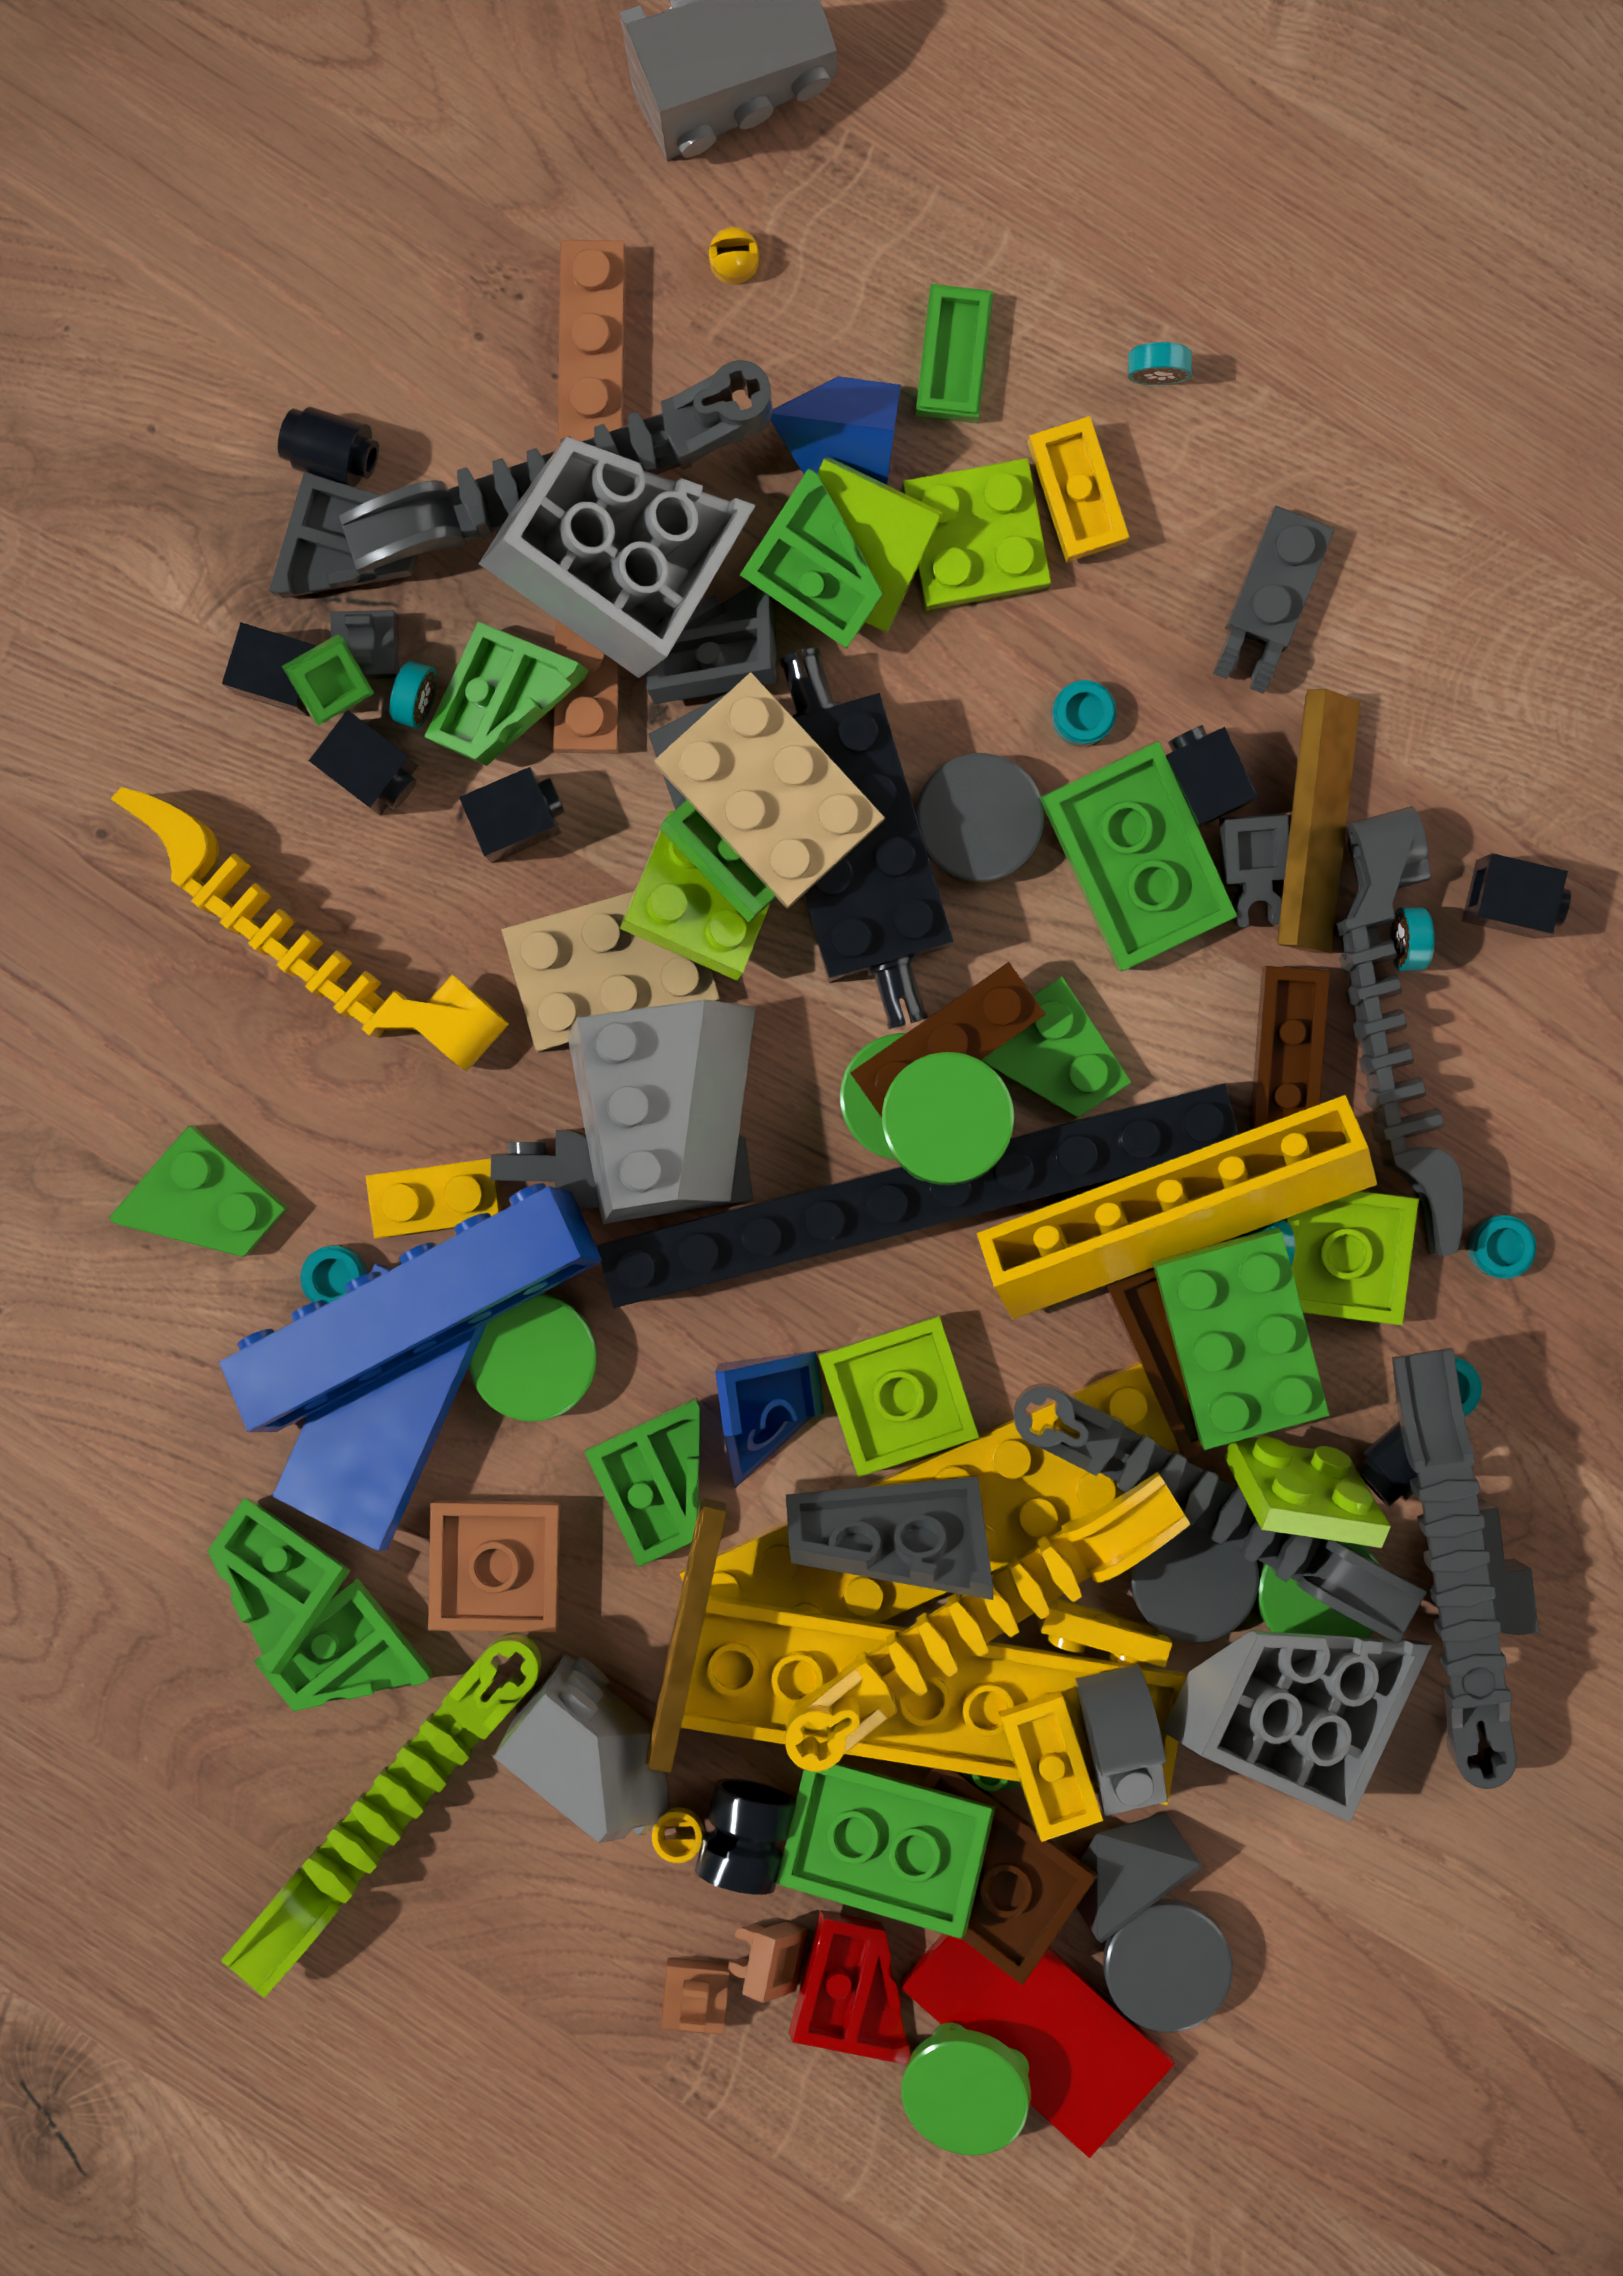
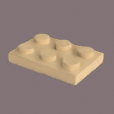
(769, 790)
(589, 966)

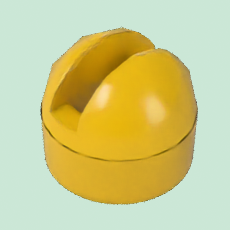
(733, 266)
(677, 1847)

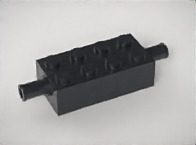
(882, 897)

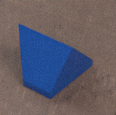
(842, 420)
(765, 1405)

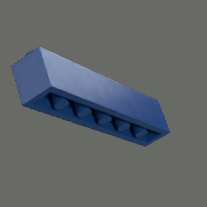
(409, 1309)

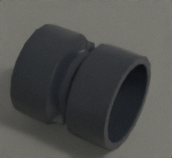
(743, 1846)

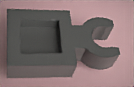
(1254, 855)

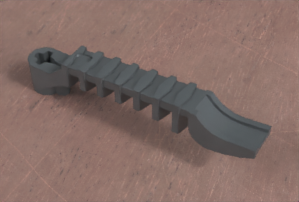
(436, 518)
(1386, 856)
(1451, 1519)
(1318, 1566)

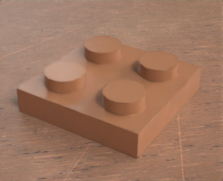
(494, 1566)

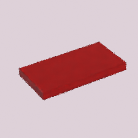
(1080, 2048)

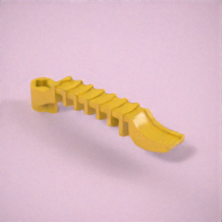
(452, 1019)
(1089, 1546)

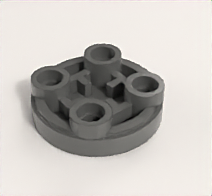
(980, 817)
(1194, 1587)
(1168, 1967)

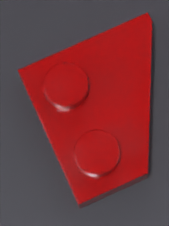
(850, 1992)

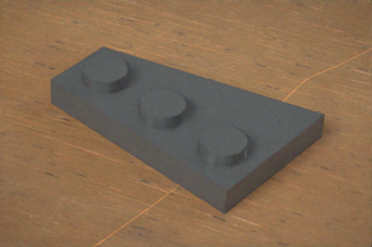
(896, 1533)

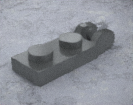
(1274, 592)

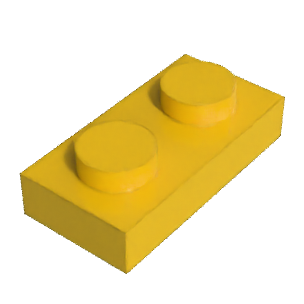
(1078, 489)
(431, 1197)
(1127, 1640)
(1050, 1766)

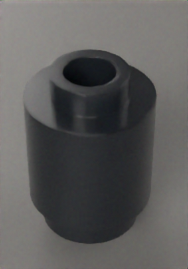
(328, 445)
(1387, 1467)

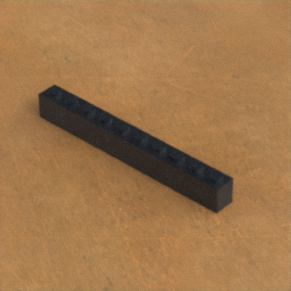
(897, 1203)

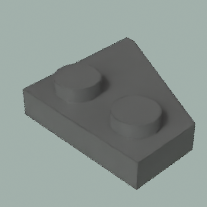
(315, 545)
(719, 648)

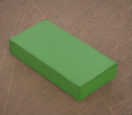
(954, 353)

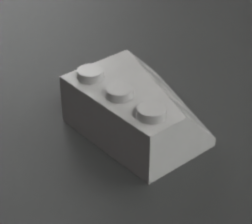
(724, 65)
(615, 550)
(662, 1104)
(1299, 1711)
(586, 1753)

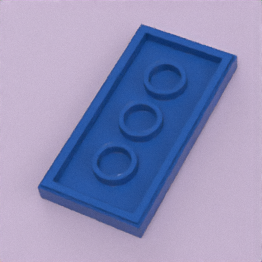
(369, 1448)

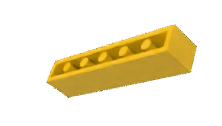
(1178, 1207)

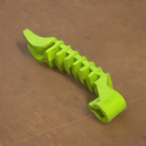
(380, 1815)

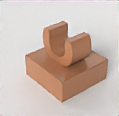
(773, 1960)
(695, 1996)

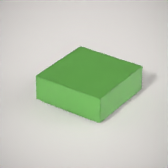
(328, 679)

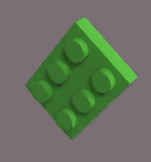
(1138, 856)
(1241, 1338)
(887, 1847)

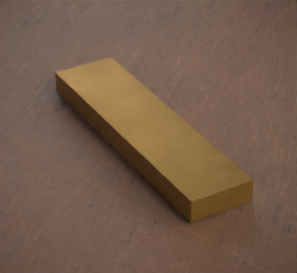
(1318, 821)
(685, 1635)

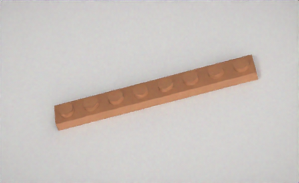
(587, 397)

